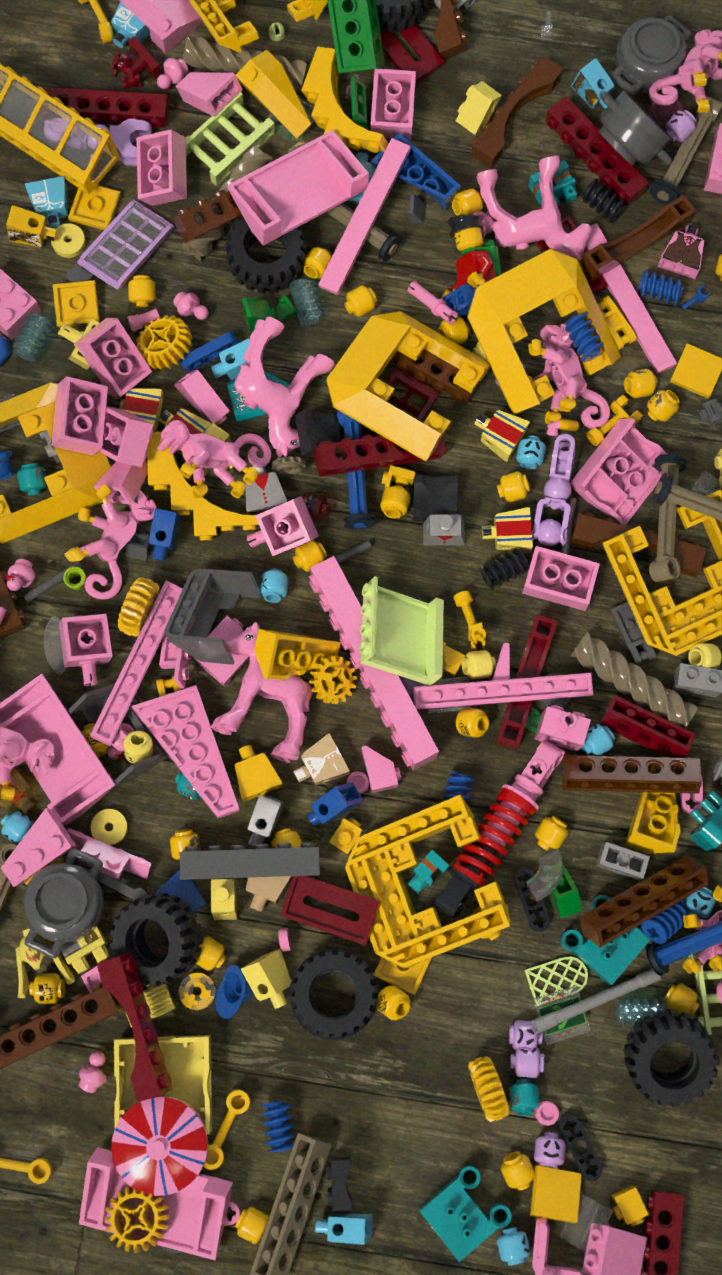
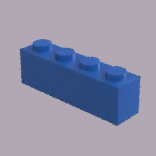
(425, 175)

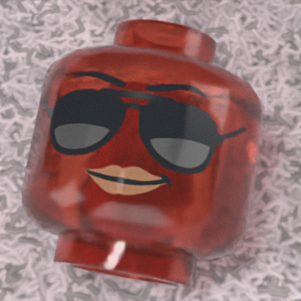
(316, 505)

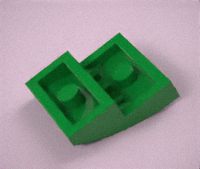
(360, 104)

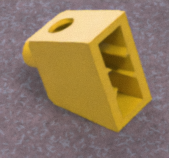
(255, 774)

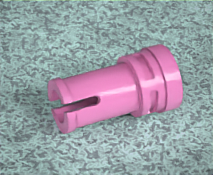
(139, 321)

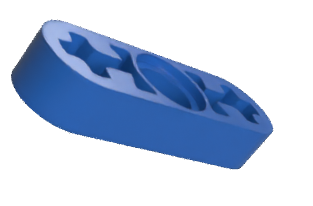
(208, 352)

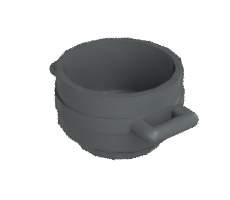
(649, 52)
(632, 130)
(63, 903)

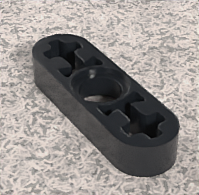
(530, 918)
(581, 1166)

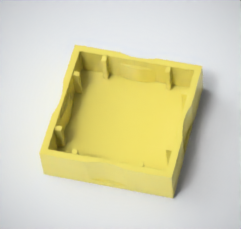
(186, 1063)

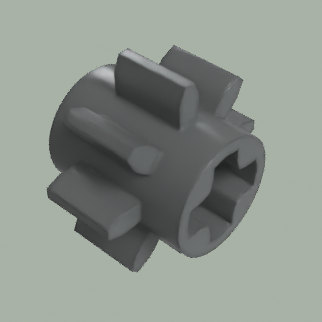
(712, 412)

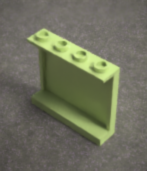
(401, 634)

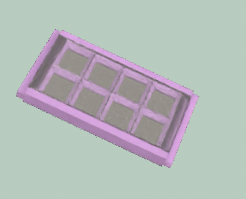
(125, 244)

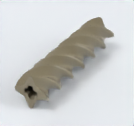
(221, 59)
(251, 161)
(632, 680)

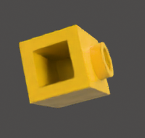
(629, 1206)

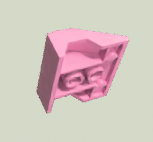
(619, 472)

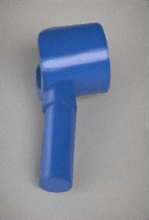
(698, 297)

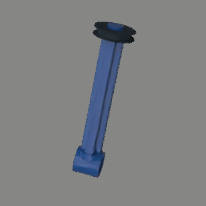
(359, 514)
(661, 956)

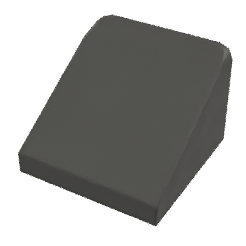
(416, 210)
(138, 546)

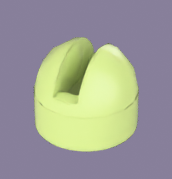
(272, 34)

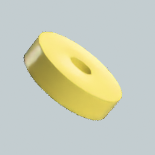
(70, 249)
(105, 817)

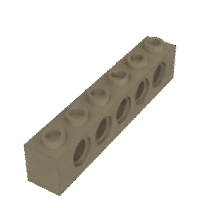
(291, 1206)

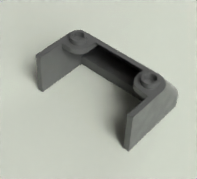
(198, 606)
(92, 705)

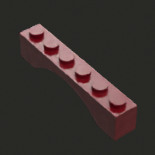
(530, 666)
(122, 980)

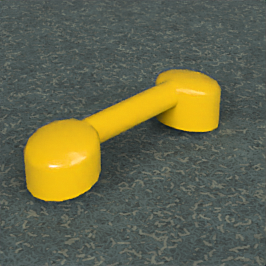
(105, 27)
(236, 1106)
(38, 1171)

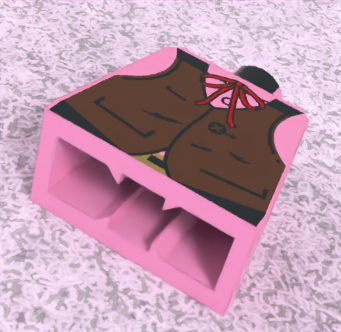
(683, 253)

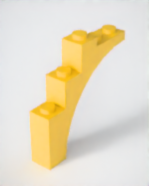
(322, 90)
(207, 517)

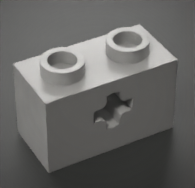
(698, 680)
(622, 861)

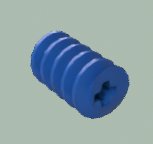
(660, 287)
(583, 337)
(458, 786)
(665, 923)
(278, 1126)

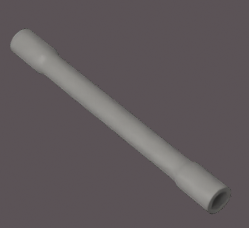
(552, 1019)

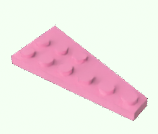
(186, 736)

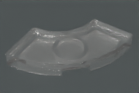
(53, 646)
(548, 875)

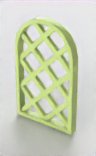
(532, 986)

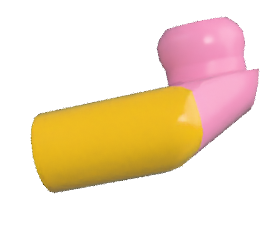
(563, 424)

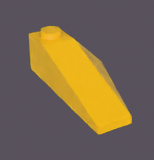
(272, 88)
(290, 654)
(654, 824)

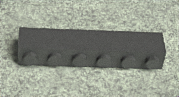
(249, 862)

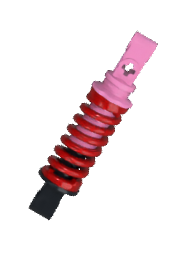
(512, 807)

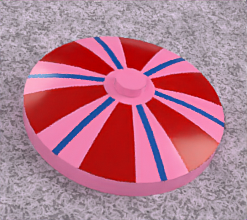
(159, 1145)

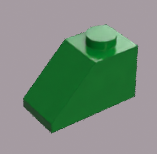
(256, 309)
(566, 896)

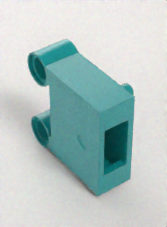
(709, 832)
(613, 957)
(458, 1218)

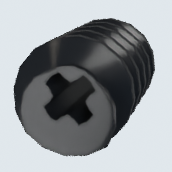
(603, 202)
(503, 568)

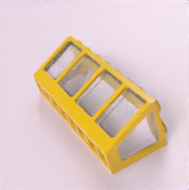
(53, 132)

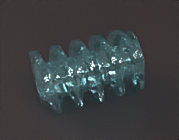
(306, 301)
(30, 337)
(636, 1011)

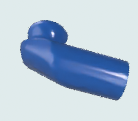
(4, 349)

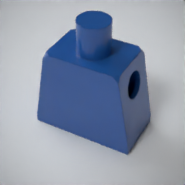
(167, 524)
(335, 804)
(185, 890)

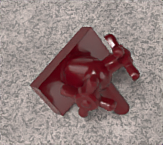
(134, 64)

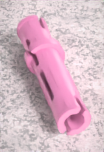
(437, 306)

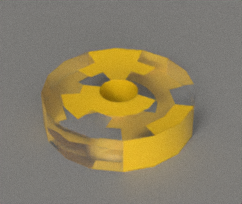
(204, 999)

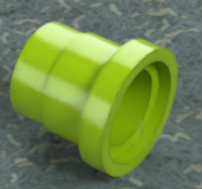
(70, 574)

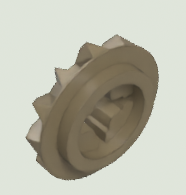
(289, 465)

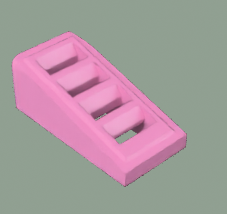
(502, 669)

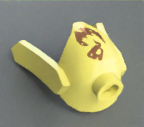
(35, 958)

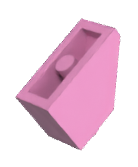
(380, 771)

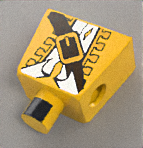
(28, 227)

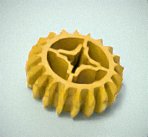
(164, 342)
(137, 606)
(488, 1088)
(145, 1224)

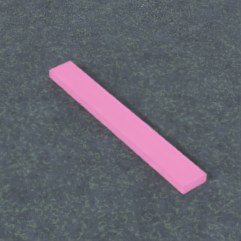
(364, 216)
(634, 311)
(136, 665)
(502, 691)

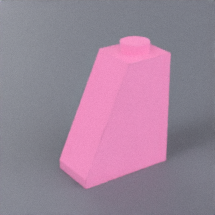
(209, 90)
(202, 397)
(123, 482)

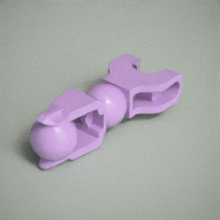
(124, 135)
(556, 493)

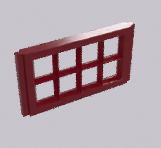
(414, 386)

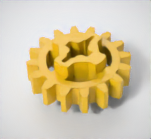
(342, 678)

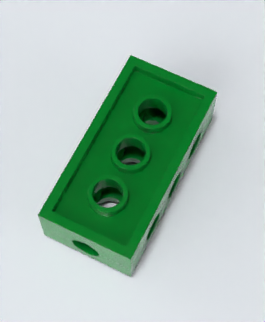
(347, 37)

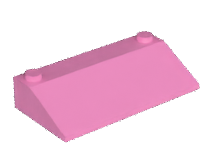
(167, 19)
(298, 187)
(76, 773)
(194, 1212)

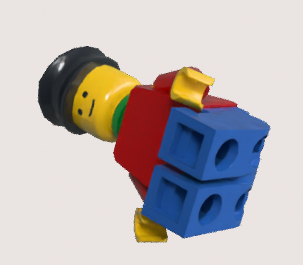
(476, 266)

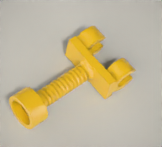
(596, 435)
(475, 630)

